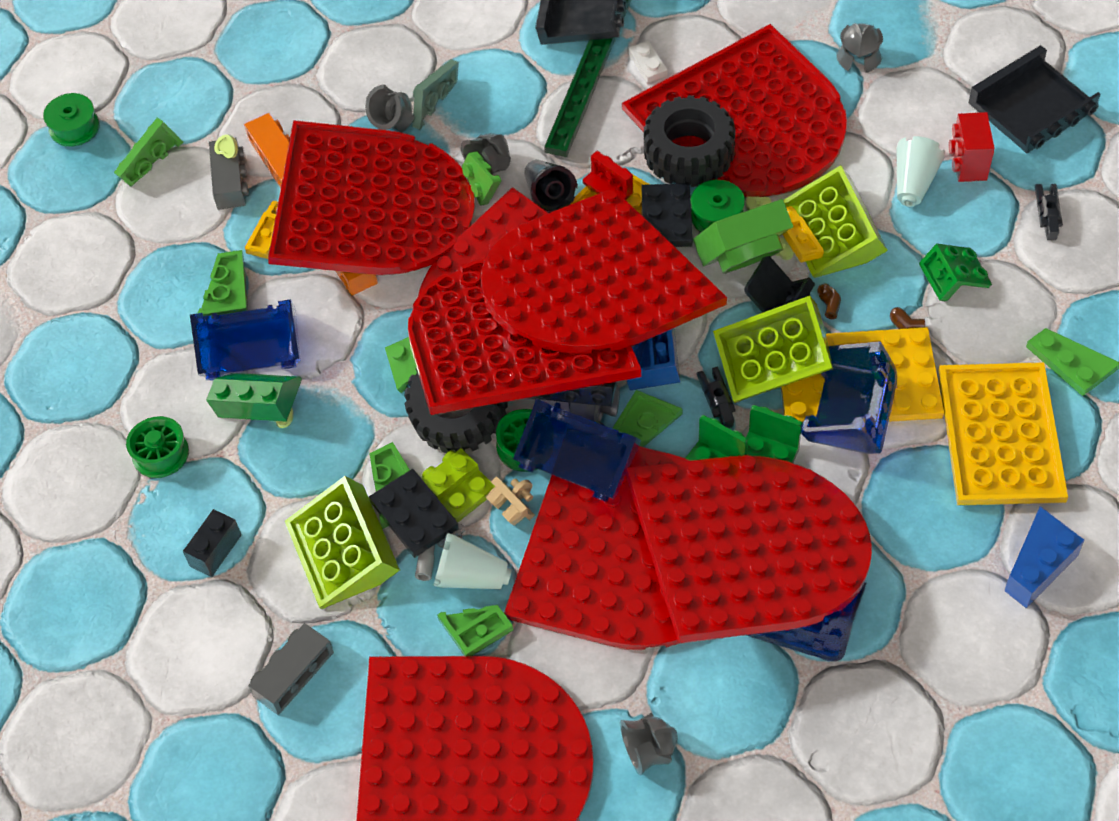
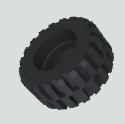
(689, 118)
(451, 433)

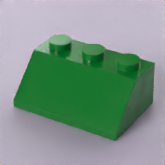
(253, 396)

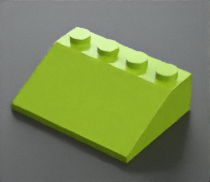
(838, 222)
(773, 349)
(341, 543)

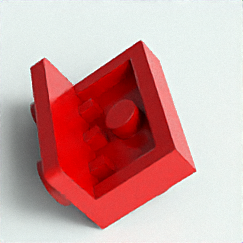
(607, 175)

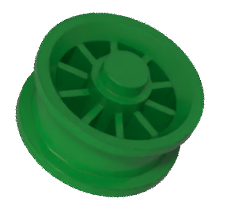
(71, 119)
(714, 202)
(508, 437)
(157, 447)

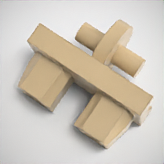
(517, 509)

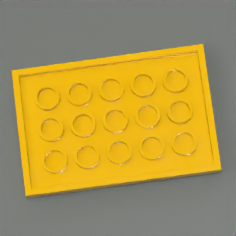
(917, 386)
(1002, 434)

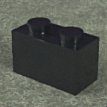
(212, 542)

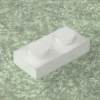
(647, 62)

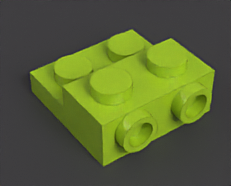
(458, 483)

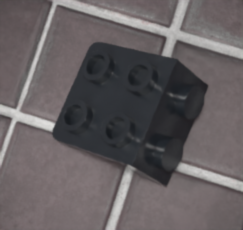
(772, 288)

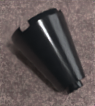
(550, 184)

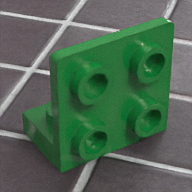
(951, 267)
(773, 434)
(717, 441)

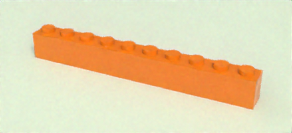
(272, 148)

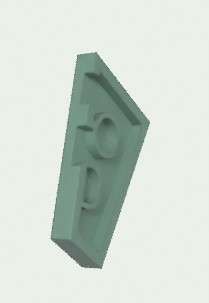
(432, 89)

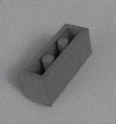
(227, 178)
(290, 668)

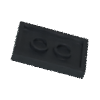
(669, 211)
(413, 512)

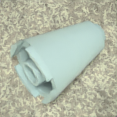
(916, 168)
(469, 567)

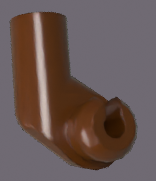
(831, 299)
(903, 320)

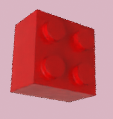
(972, 147)

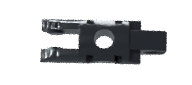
(1049, 210)
(718, 397)

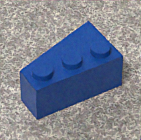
(657, 361)
(1043, 557)

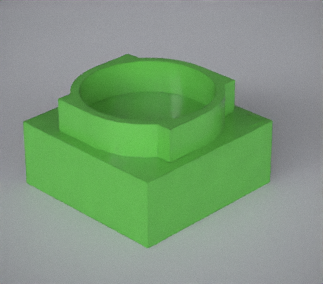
(744, 237)

